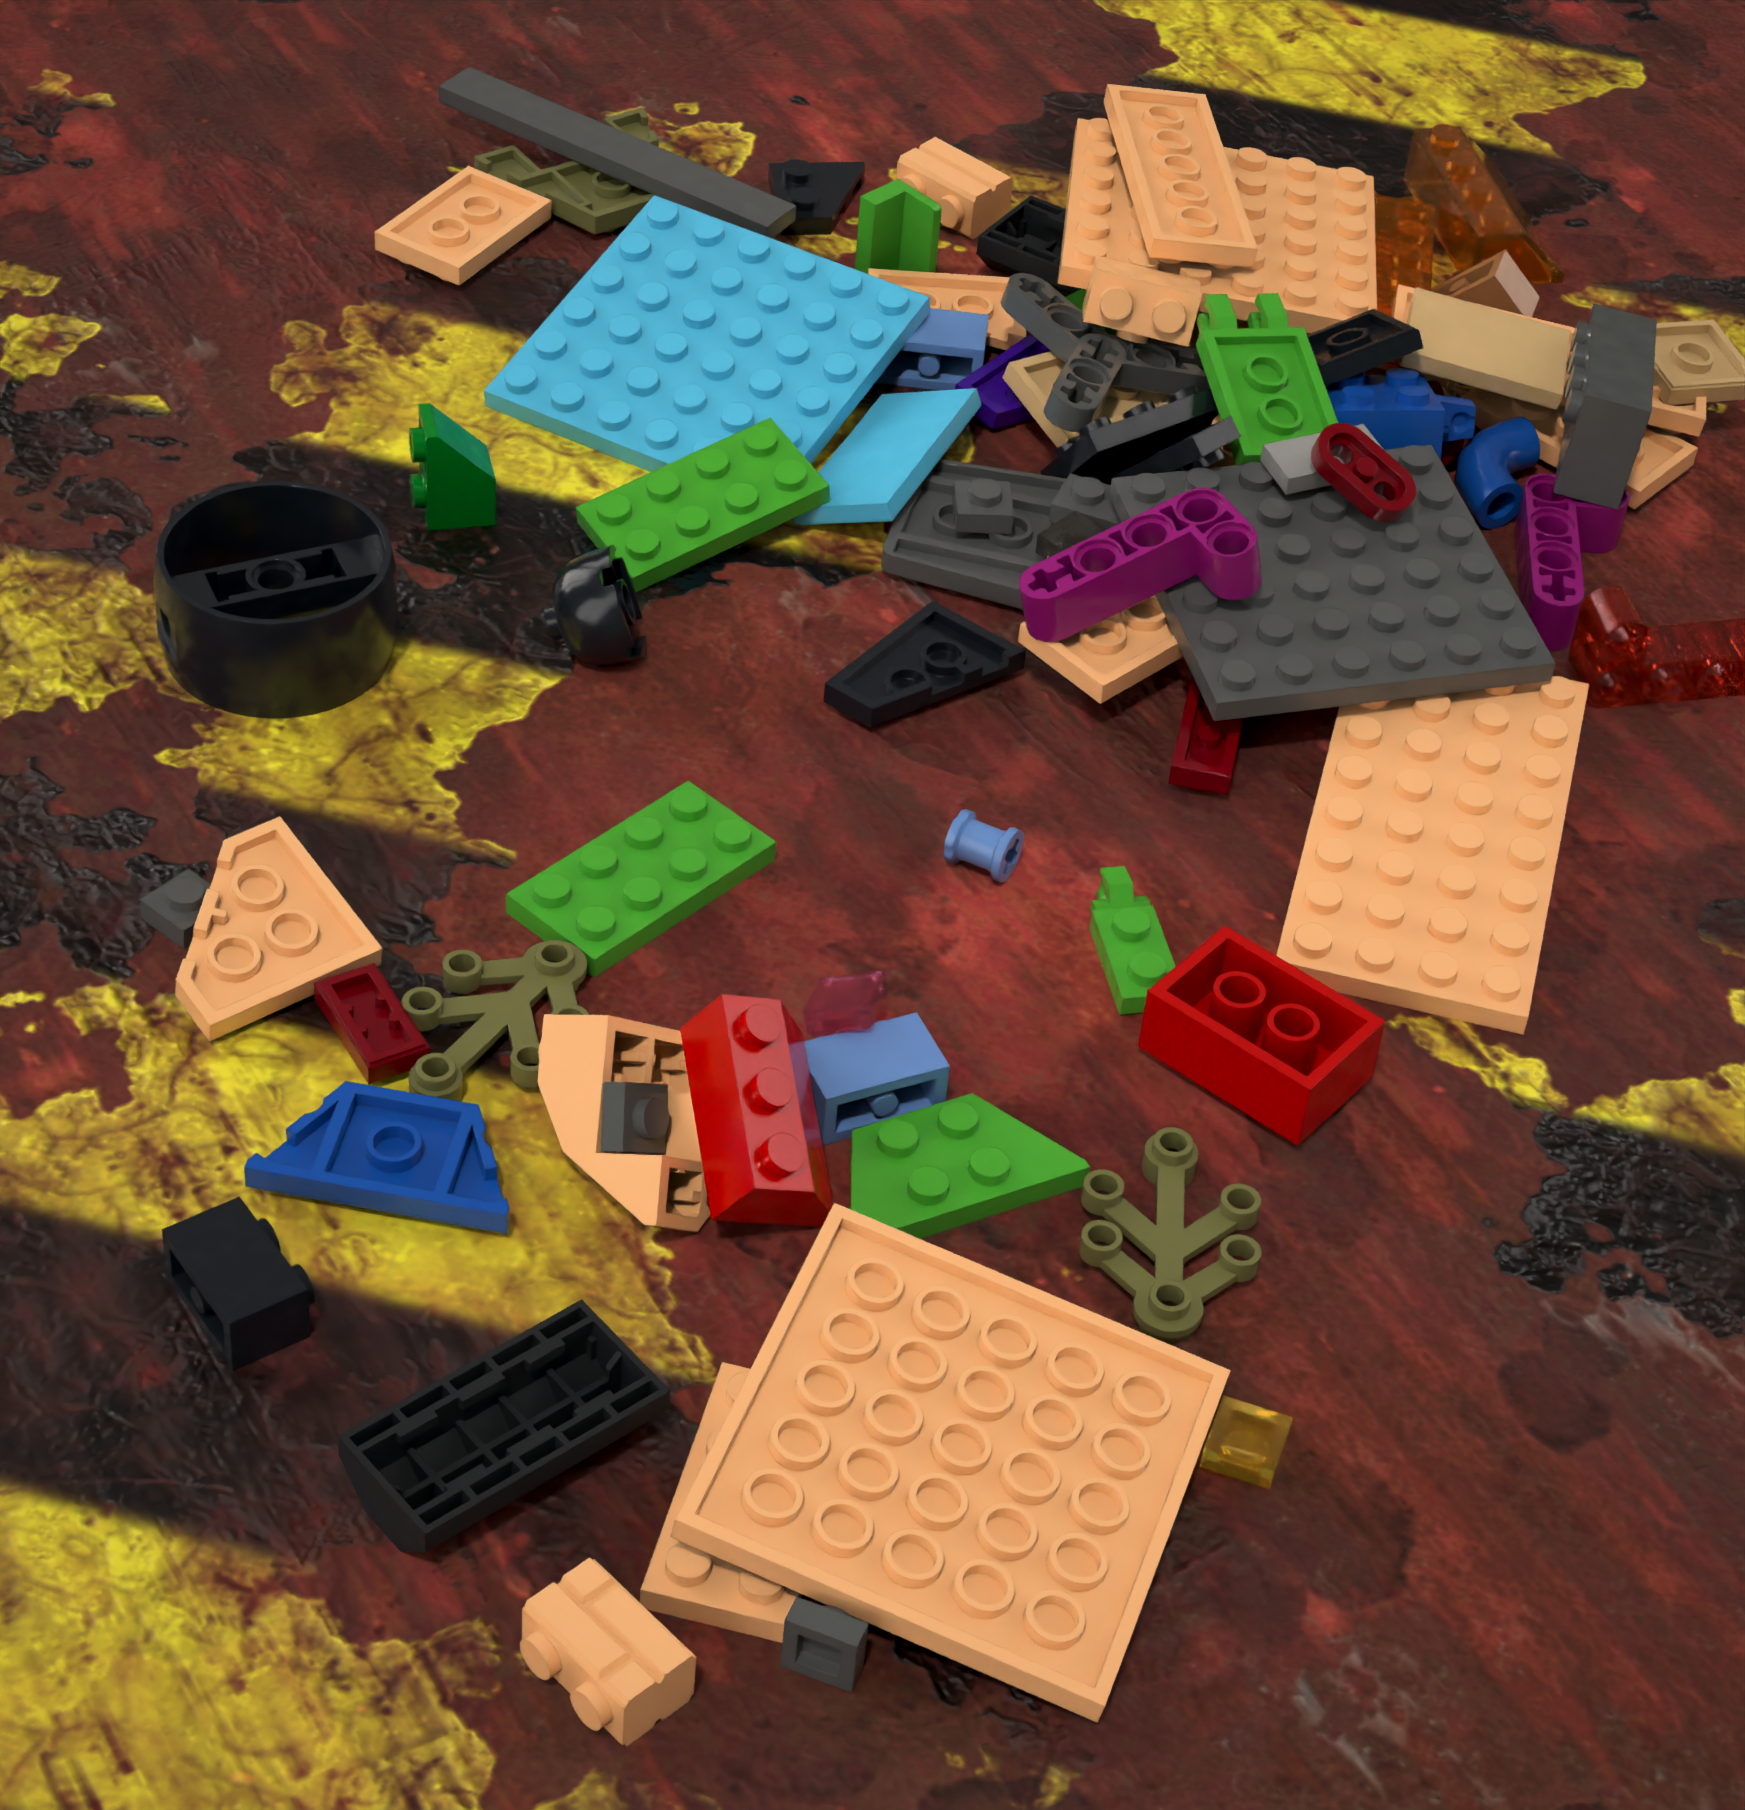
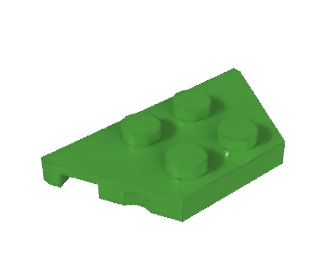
(954, 1167)

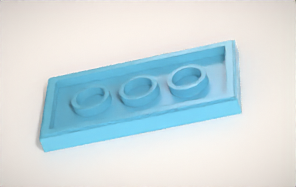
(891, 454)

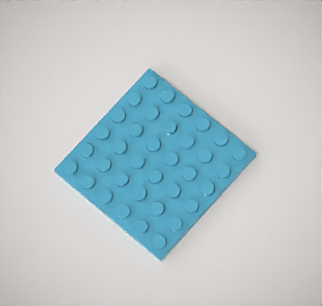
(701, 335)

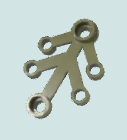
(545, 971)
(1166, 1303)

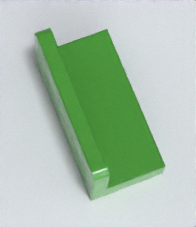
(897, 229)

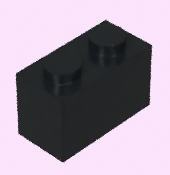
(238, 1282)

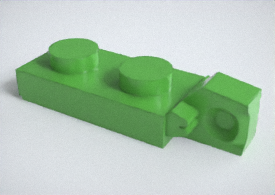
(1128, 940)

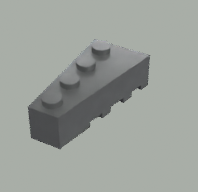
(1605, 404)

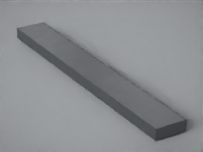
(615, 152)

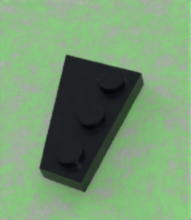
(1197, 449)
(920, 665)

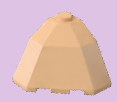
(593, 1049)

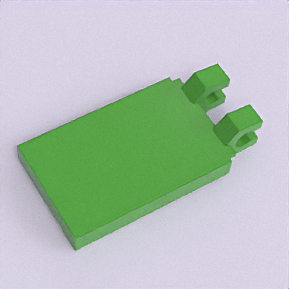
(1261, 375)

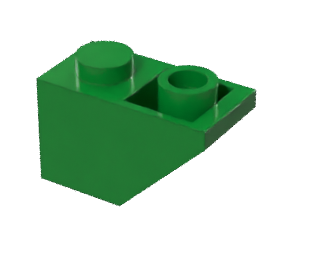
(454, 473)

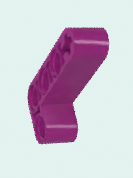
(1548, 556)
(1140, 558)

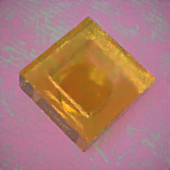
(1246, 1442)

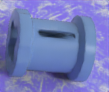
(983, 845)

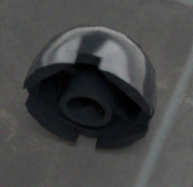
(596, 610)

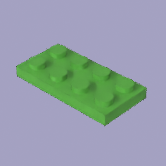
(704, 503)
(641, 876)

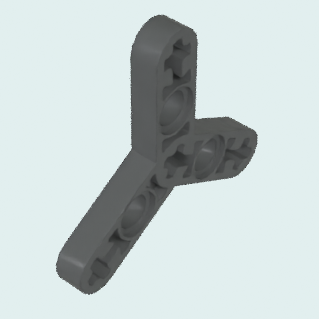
(1093, 356)

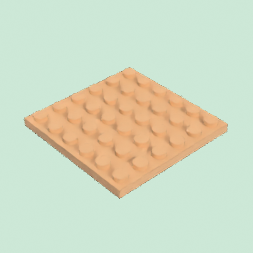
(1306, 220)
(956, 1460)

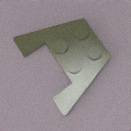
(577, 191)

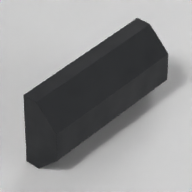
(1027, 242)
(498, 1428)

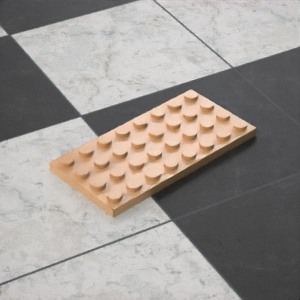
(1438, 850)

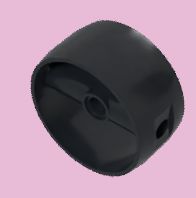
(276, 599)

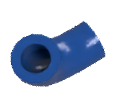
(1487, 467)

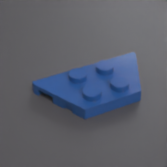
(390, 1156)

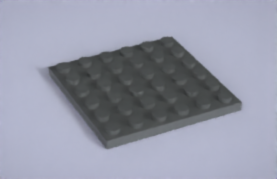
(1346, 600)

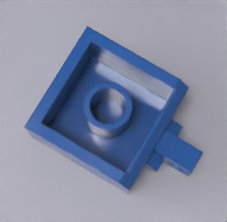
(1402, 409)

